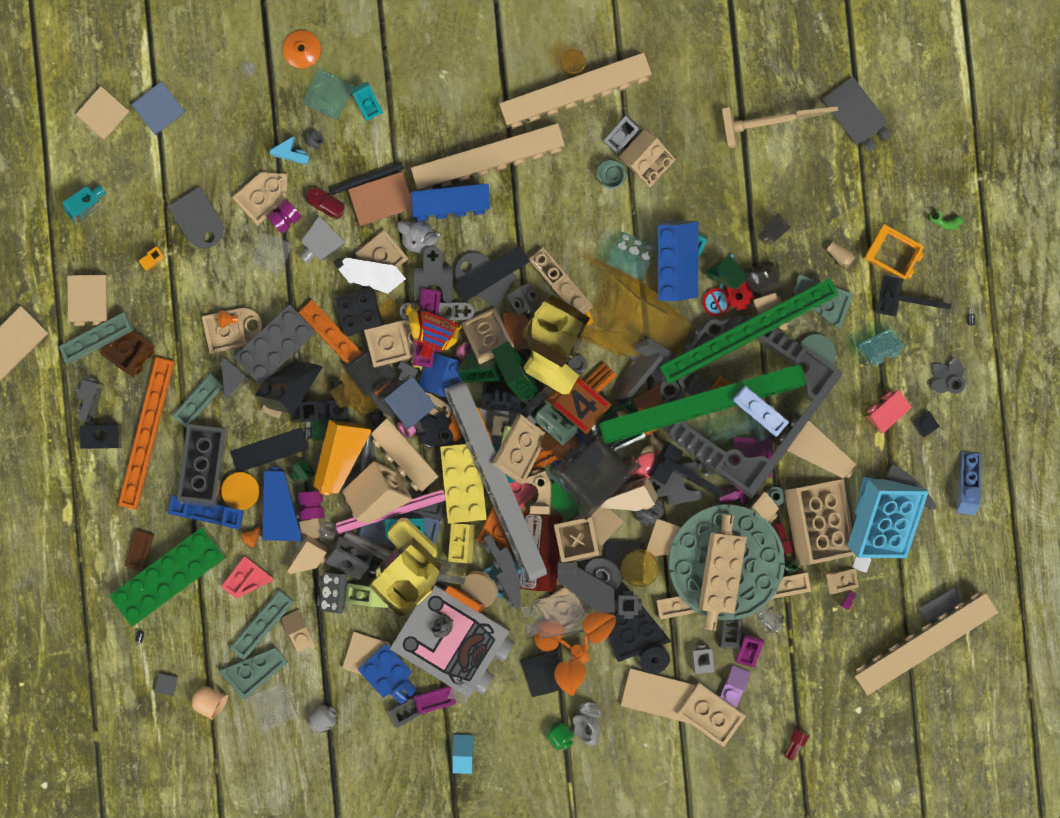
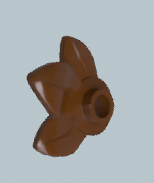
(559, 450)

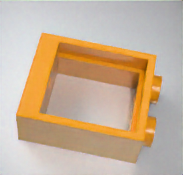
(877, 242)

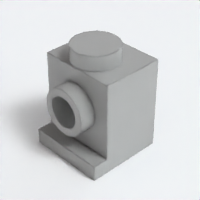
(706, 666)

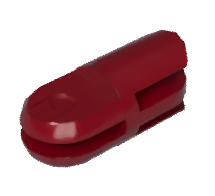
(325, 203)

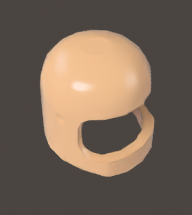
(206, 700)

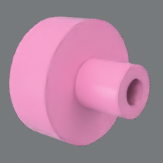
(463, 351)
(408, 433)

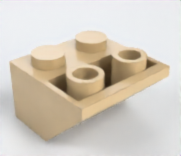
(647, 158)

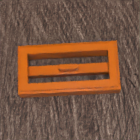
(600, 377)

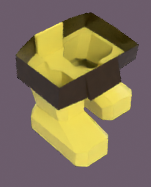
(554, 338)
(409, 571)

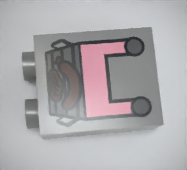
(463, 652)

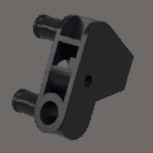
(323, 409)

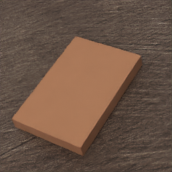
(380, 199)

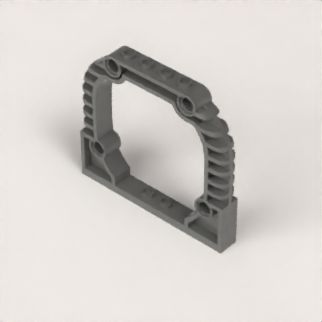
(753, 471)

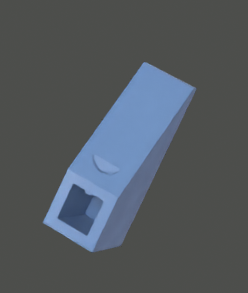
(969, 484)

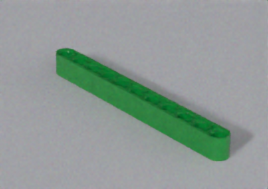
(699, 404)

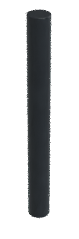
(366, 178)

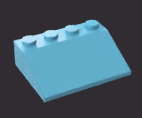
(887, 519)

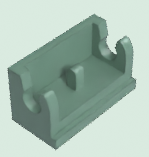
(555, 424)

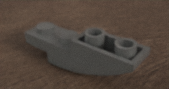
(509, 578)

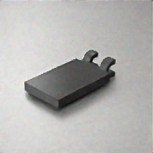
(857, 114)

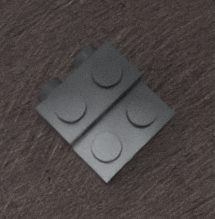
(90, 392)

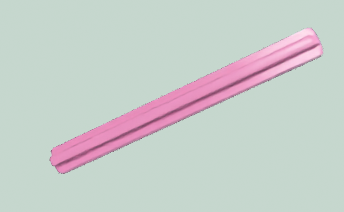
(415, 503)

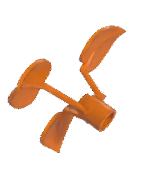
(572, 673)

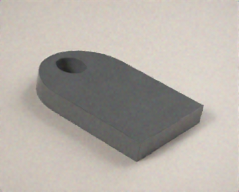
(196, 218)
(493, 294)

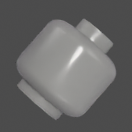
(322, 718)

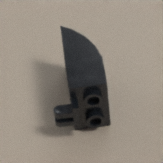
(499, 396)

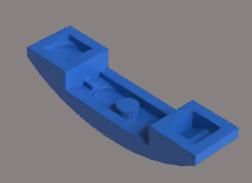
(222, 515)

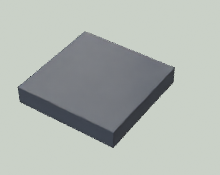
(158, 108)
(410, 402)

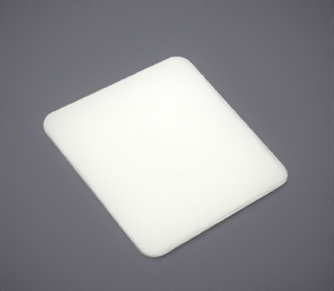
(861, 564)

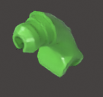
(949, 224)

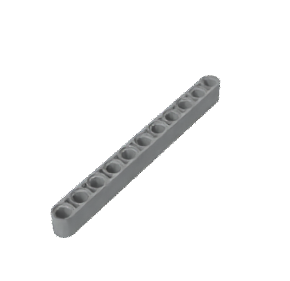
(495, 481)

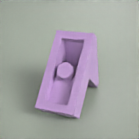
(735, 685)

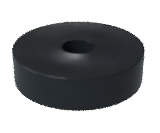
(657, 665)

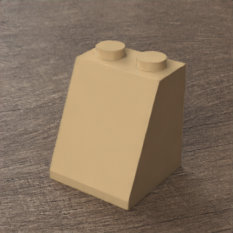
(376, 493)

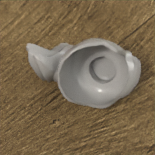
(587, 724)

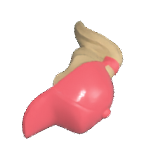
(648, 457)

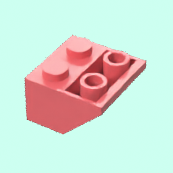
(888, 411)

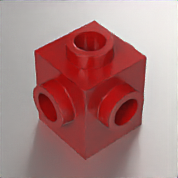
(739, 304)

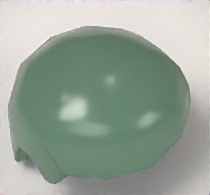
(611, 173)

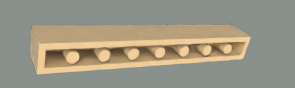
(575, 90)
(488, 157)
(925, 643)

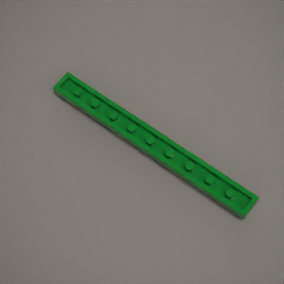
(749, 331)

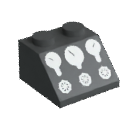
(333, 592)

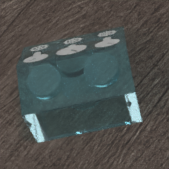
(632, 256)

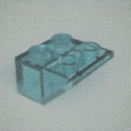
(880, 346)

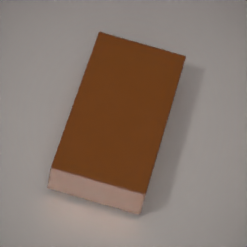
(139, 550)

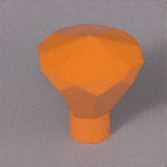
(225, 319)
(250, 537)

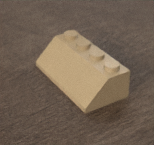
(404, 454)

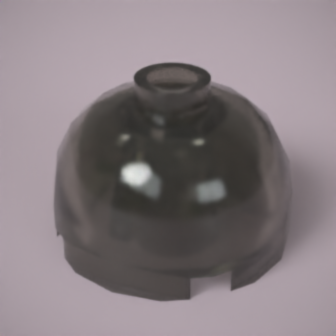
(762, 277)

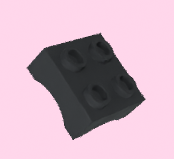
(359, 311)

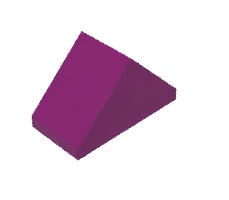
(749, 650)

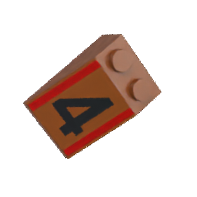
(581, 406)

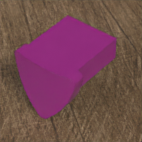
(731, 493)

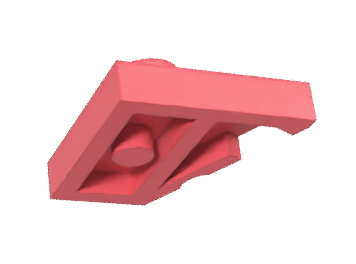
(246, 578)

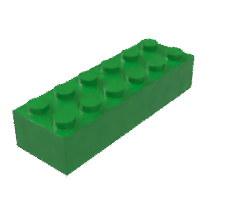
(168, 576)

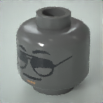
(650, 516)

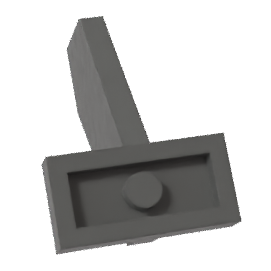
(652, 356)
(587, 588)

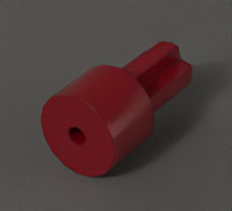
(779, 528)
(798, 738)

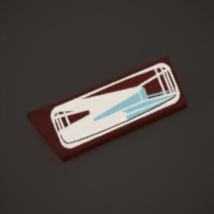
(544, 536)

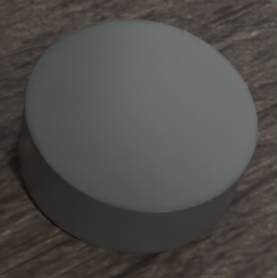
(577, 364)

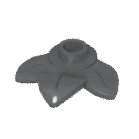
(946, 375)

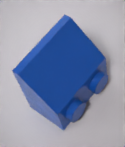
(441, 375)

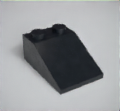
(288, 386)

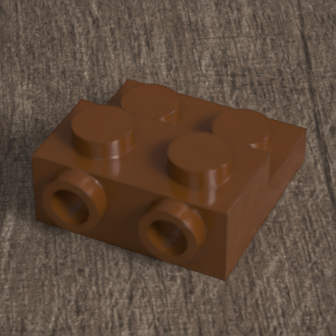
(129, 352)

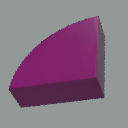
(847, 602)

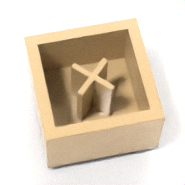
(578, 540)

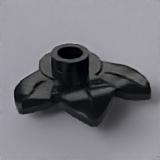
(434, 430)

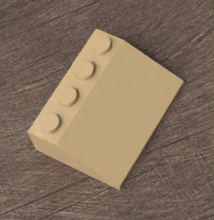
(819, 522)

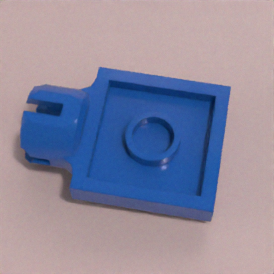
(388, 674)

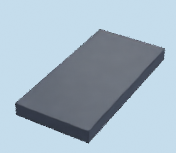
(376, 531)

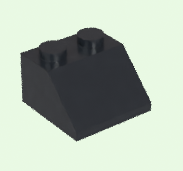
(540, 673)

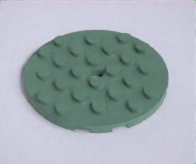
(761, 565)

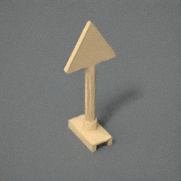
(732, 126)

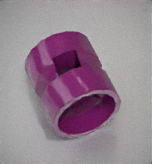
(284, 216)
(311, 505)

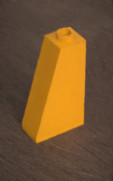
(339, 452)

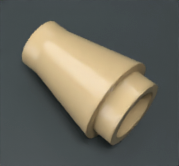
(841, 255)

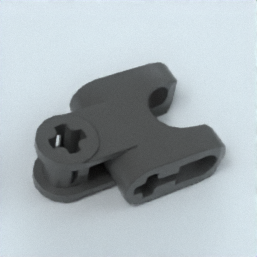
(433, 274)
(674, 488)

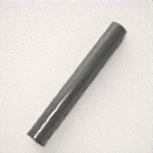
(365, 455)

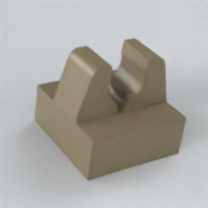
(498, 425)

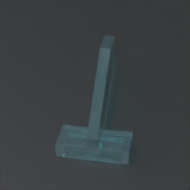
(761, 432)

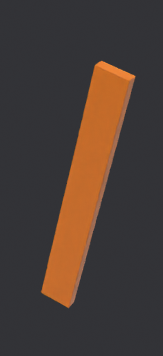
(146, 433)

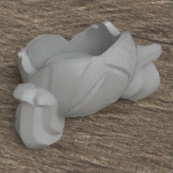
(420, 233)

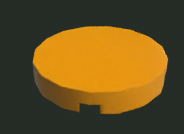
(240, 491)

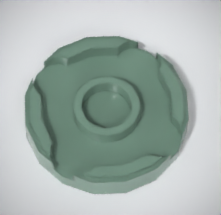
(821, 346)

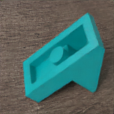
(366, 101)

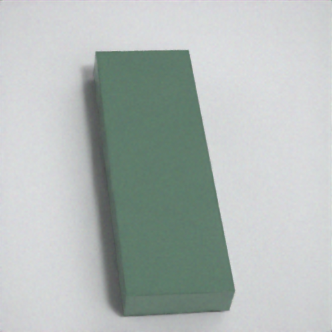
(198, 400)

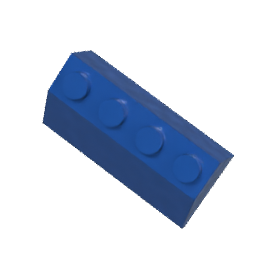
(450, 202)
(677, 260)

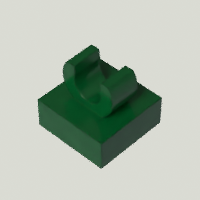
(302, 471)

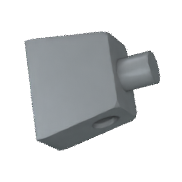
(321, 241)

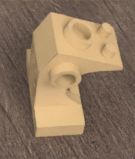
(543, 504)

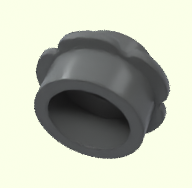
(314, 139)

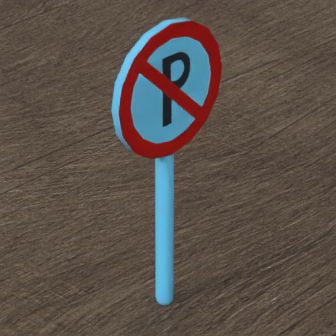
(715, 302)

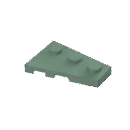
(832, 311)
(253, 672)

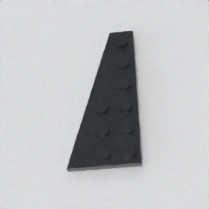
(633, 634)

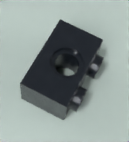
(112, 438)

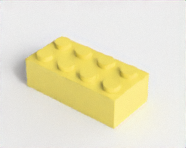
(462, 485)

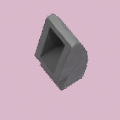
(899, 475)

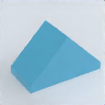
(462, 754)

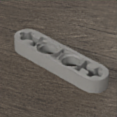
(451, 305)

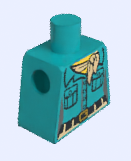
(77, 209)

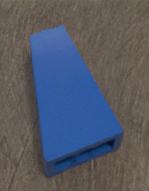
(279, 511)

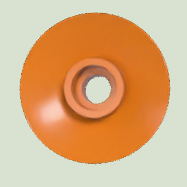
(304, 58)

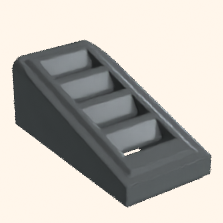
(730, 645)
(393, 718)

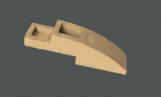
(559, 281)

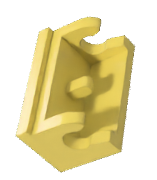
(461, 543)

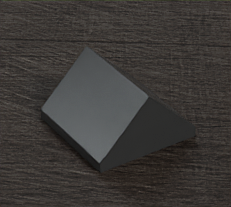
(232, 378)

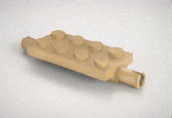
(722, 572)

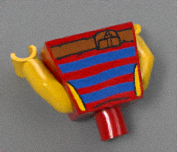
(431, 331)

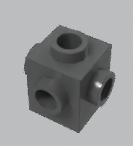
(524, 299)
(636, 604)

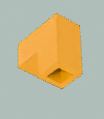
(153, 258)

